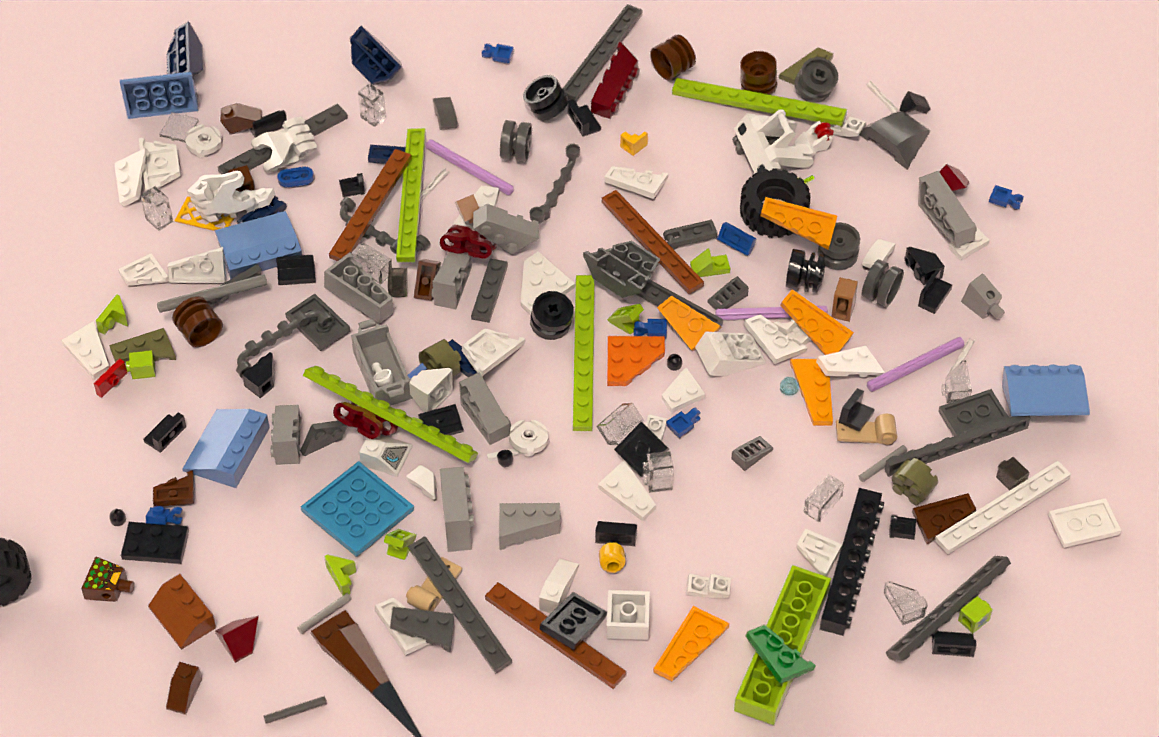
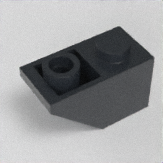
(923, 263)
(260, 377)

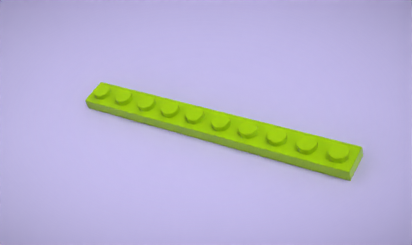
(759, 101)
(411, 196)
(583, 353)
(396, 416)

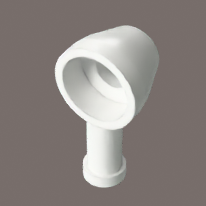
(382, 377)

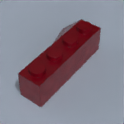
(615, 83)

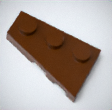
(943, 514)

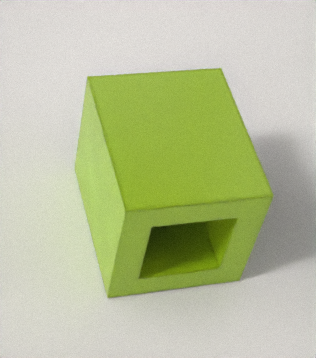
(141, 364)
(975, 614)

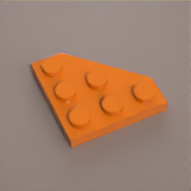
(631, 357)

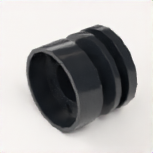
(805, 270)

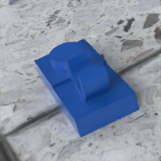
(736, 238)

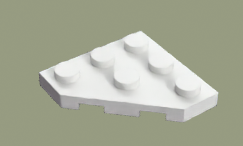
(541, 277)

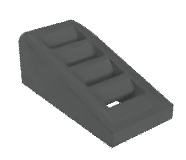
(736, 286)
(745, 463)

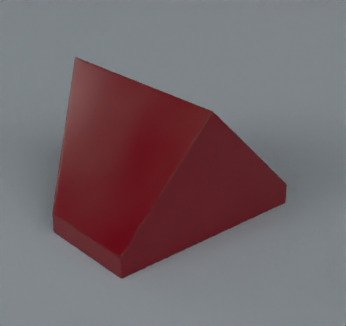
(954, 177)
(239, 637)

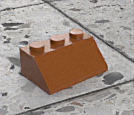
(181, 612)

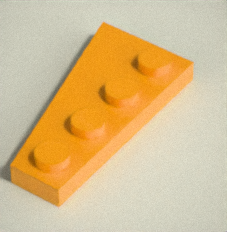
(803, 221)
(819, 326)
(815, 389)
(689, 642)

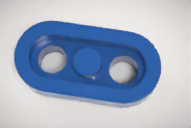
(295, 177)

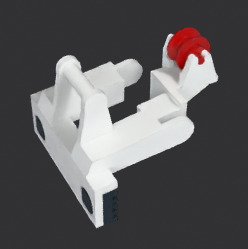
(761, 156)

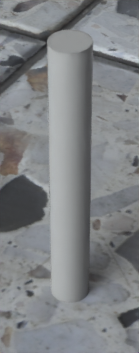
(881, 464)
(324, 613)

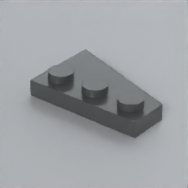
(428, 625)

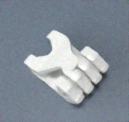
(288, 144)
(218, 195)

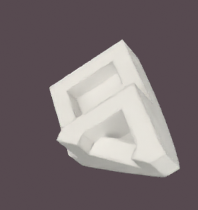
(793, 330)
(425, 480)

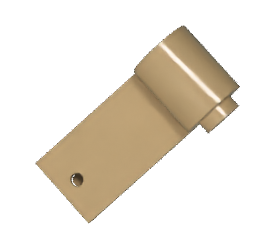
(880, 431)
(427, 596)

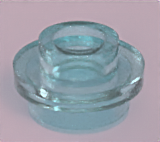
(789, 382)

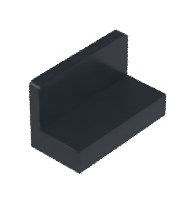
(583, 118)
(269, 123)
(296, 270)
(934, 293)
(854, 413)
(165, 432)
(616, 533)
(953, 644)

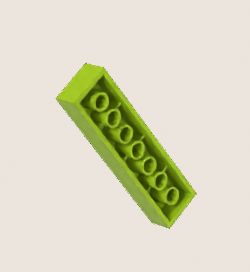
(794, 622)

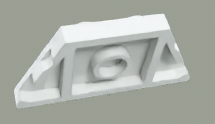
(161, 163)
(489, 349)

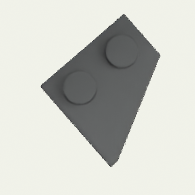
(322, 435)

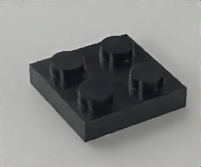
(637, 446)

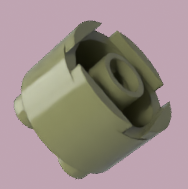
(441, 356)
(914, 480)

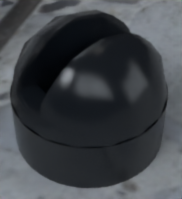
(674, 362)
(505, 458)
(121, 517)

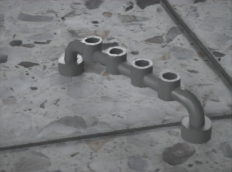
(543, 212)
(382, 238)
(268, 339)

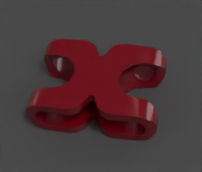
(467, 242)
(363, 420)

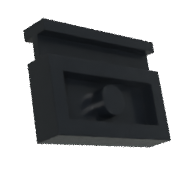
(444, 418)

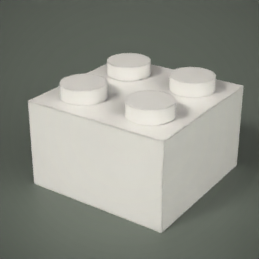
(628, 615)

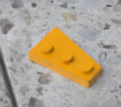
(686, 321)

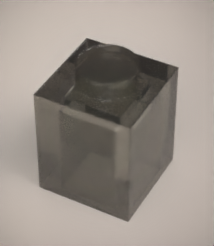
(398, 282)
(1011, 473)

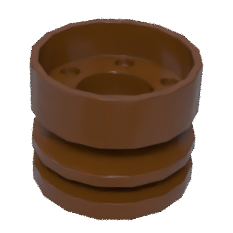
(673, 57)
(759, 72)
(197, 321)

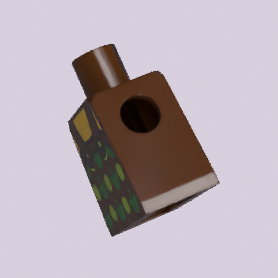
(105, 581)

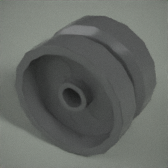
(816, 79)
(515, 140)
(843, 247)
(882, 283)

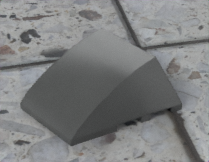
(898, 135)
(622, 268)

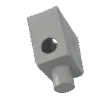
(983, 298)

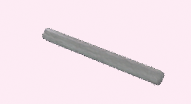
(215, 292)

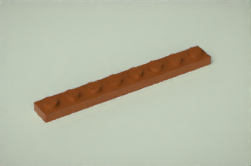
(370, 205)
(652, 242)
(531, 618)

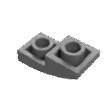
(445, 113)

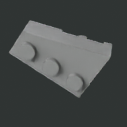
(504, 229)
(451, 280)
(483, 409)
(286, 434)
(527, 521)

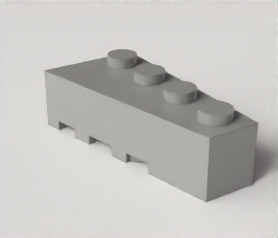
(945, 210)
(358, 288)
(456, 508)

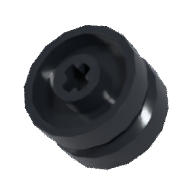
(545, 97)
(551, 315)

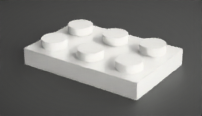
(1084, 523)

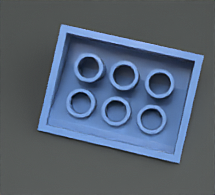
(159, 95)
(258, 243)
(1045, 390)
(228, 445)

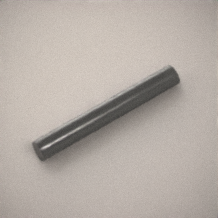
(295, 709)

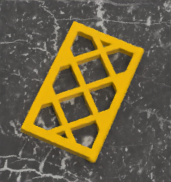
(193, 221)

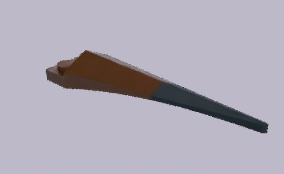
(349, 648)

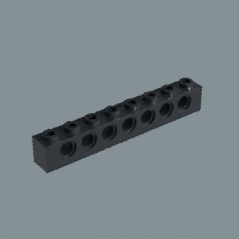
(835, 621)

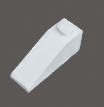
(557, 585)

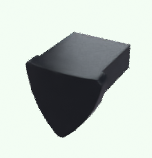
(914, 102)
(352, 186)
(902, 527)

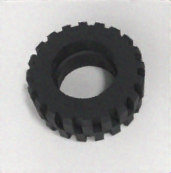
(774, 185)
(14, 571)

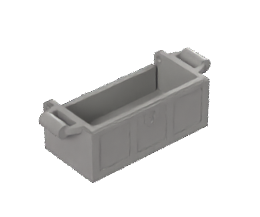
(377, 346)

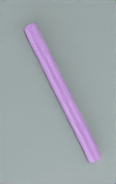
(469, 167)
(746, 313)
(915, 364)

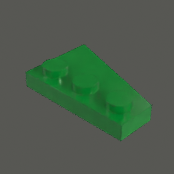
(777, 656)

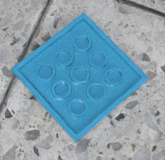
(357, 508)

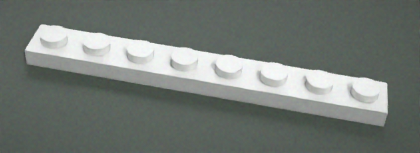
(1002, 507)

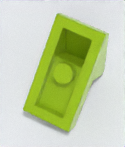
(705, 265)
(112, 313)
(625, 317)
(399, 542)
(340, 570)

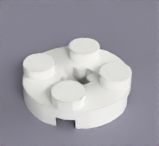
(207, 147)
(525, 445)

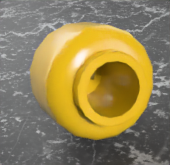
(612, 557)

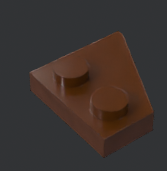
(175, 491)

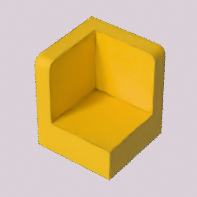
(633, 143)

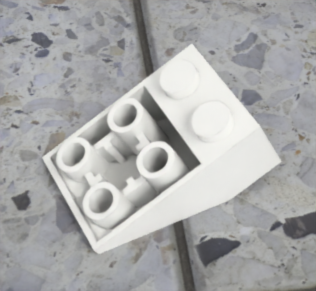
(728, 352)

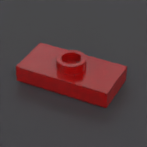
(110, 378)

